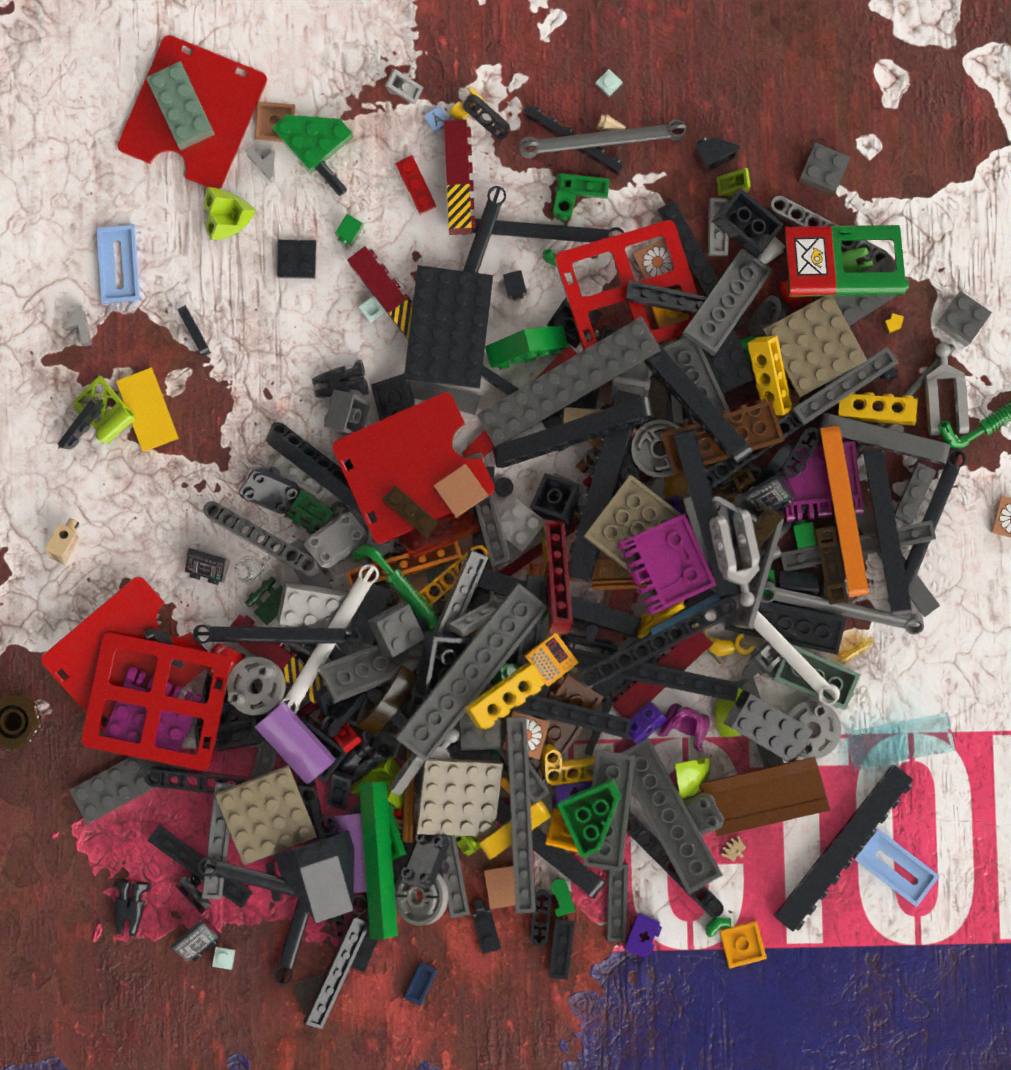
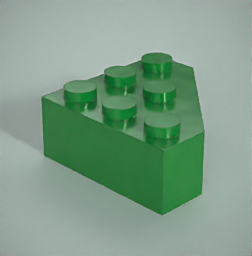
(312, 138)
(526, 346)
(590, 815)

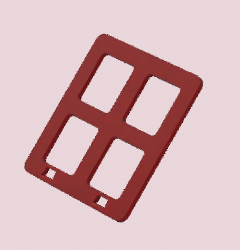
(616, 246)
(155, 701)

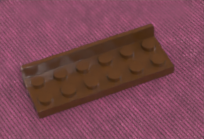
(755, 424)
(559, 734)

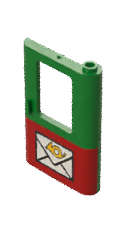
(817, 265)

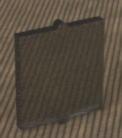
(306, 990)

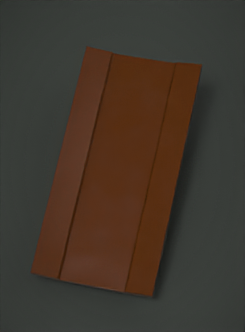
(768, 795)

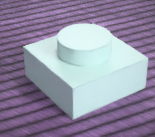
(609, 83)
(372, 309)
(223, 958)

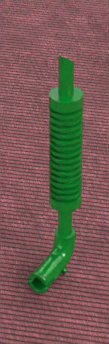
(986, 426)
(400, 584)

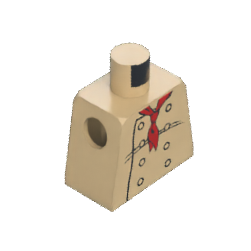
(59, 548)

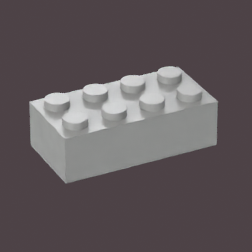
(311, 606)

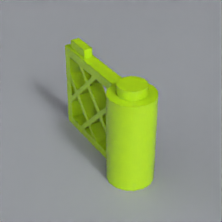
(115, 420)

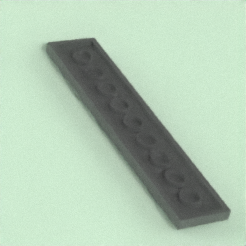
(569, 382)
(471, 672)

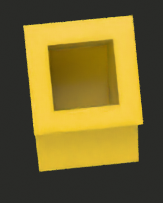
(893, 323)

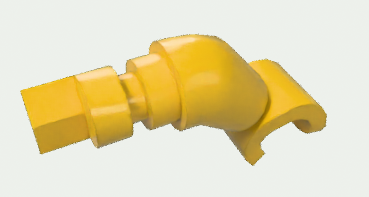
(727, 647)

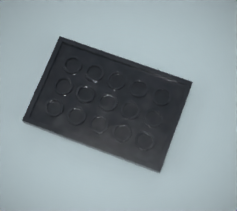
(448, 326)

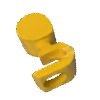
(458, 111)

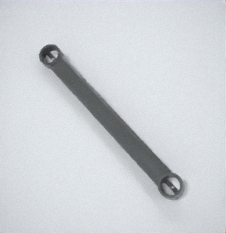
(602, 138)
(844, 609)

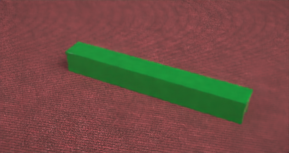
(378, 860)

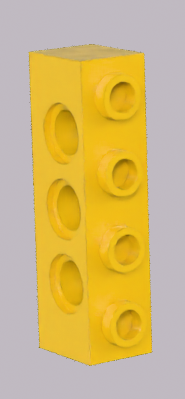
(772, 366)
(886, 415)
(478, 709)

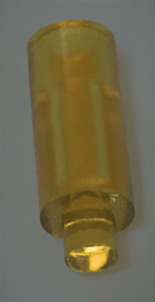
(855, 650)

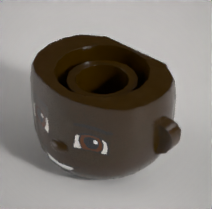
(31, 720)

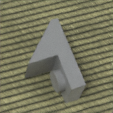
(403, 86)
(267, 165)
(79, 321)

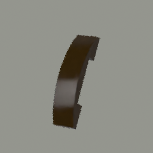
(740, 483)
(831, 565)
(389, 702)

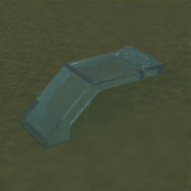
(900, 741)

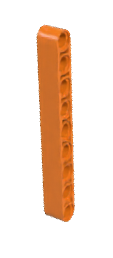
(844, 511)

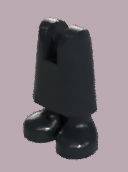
(339, 380)
(359, 759)
(129, 908)

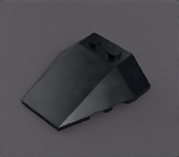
(234, 728)
(321, 875)

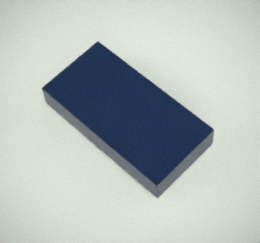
(420, 983)

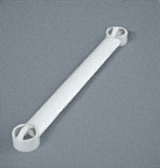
(322, 651)
(789, 653)

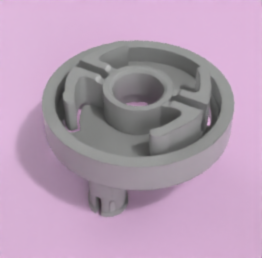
(646, 459)
(243, 695)
(818, 714)
(426, 911)

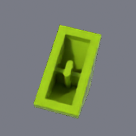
(733, 181)

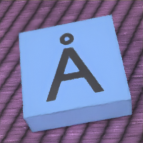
(436, 119)

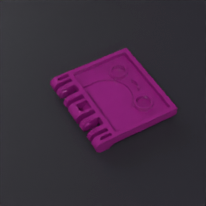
(813, 484)
(670, 563)
(129, 719)

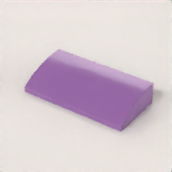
(295, 743)
(353, 823)

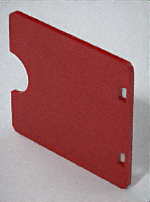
(225, 98)
(410, 453)
(127, 614)

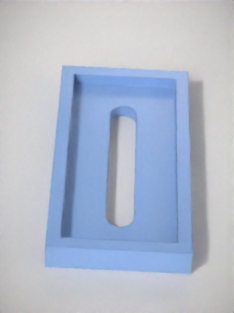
(105, 239)
(924, 875)

